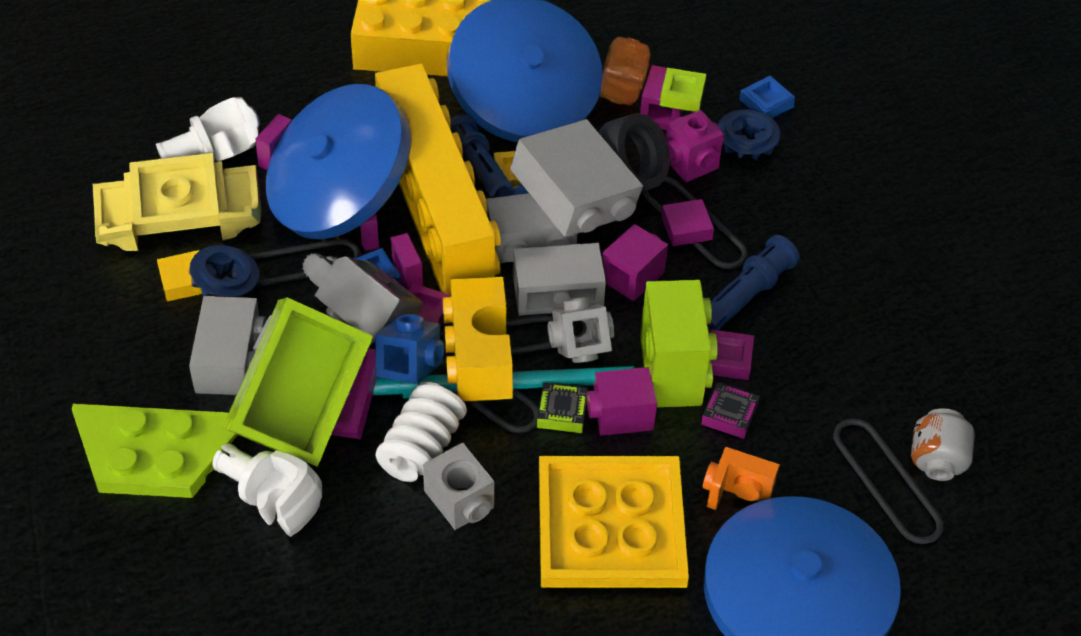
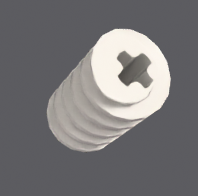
(420, 431)

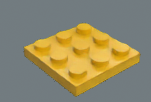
(612, 522)

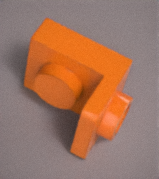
(740, 474)

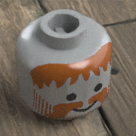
(943, 444)

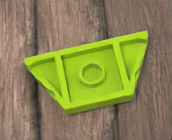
(150, 448)

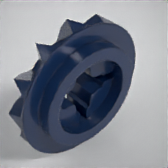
(757, 125)
(219, 260)

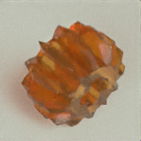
(624, 70)

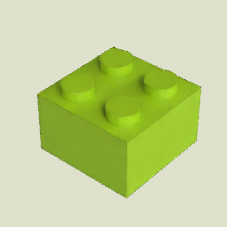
(678, 341)

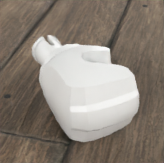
(221, 130)
(274, 485)

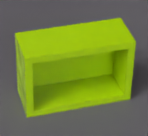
(298, 381)

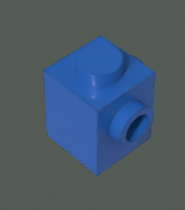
(408, 349)

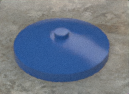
(523, 68)
(338, 161)
(800, 572)

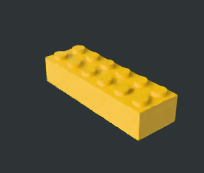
(440, 184)

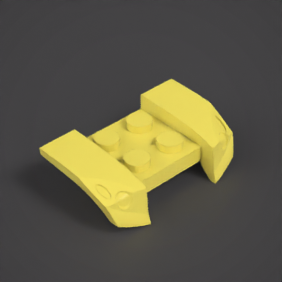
(176, 197)

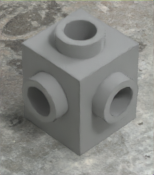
(594, 337)

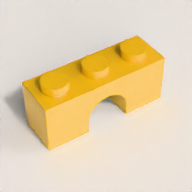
(478, 339)

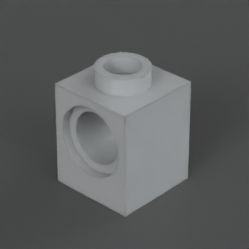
(457, 470)

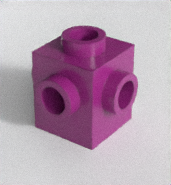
(694, 145)

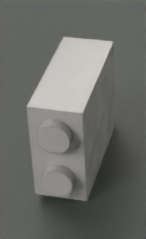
(576, 177)

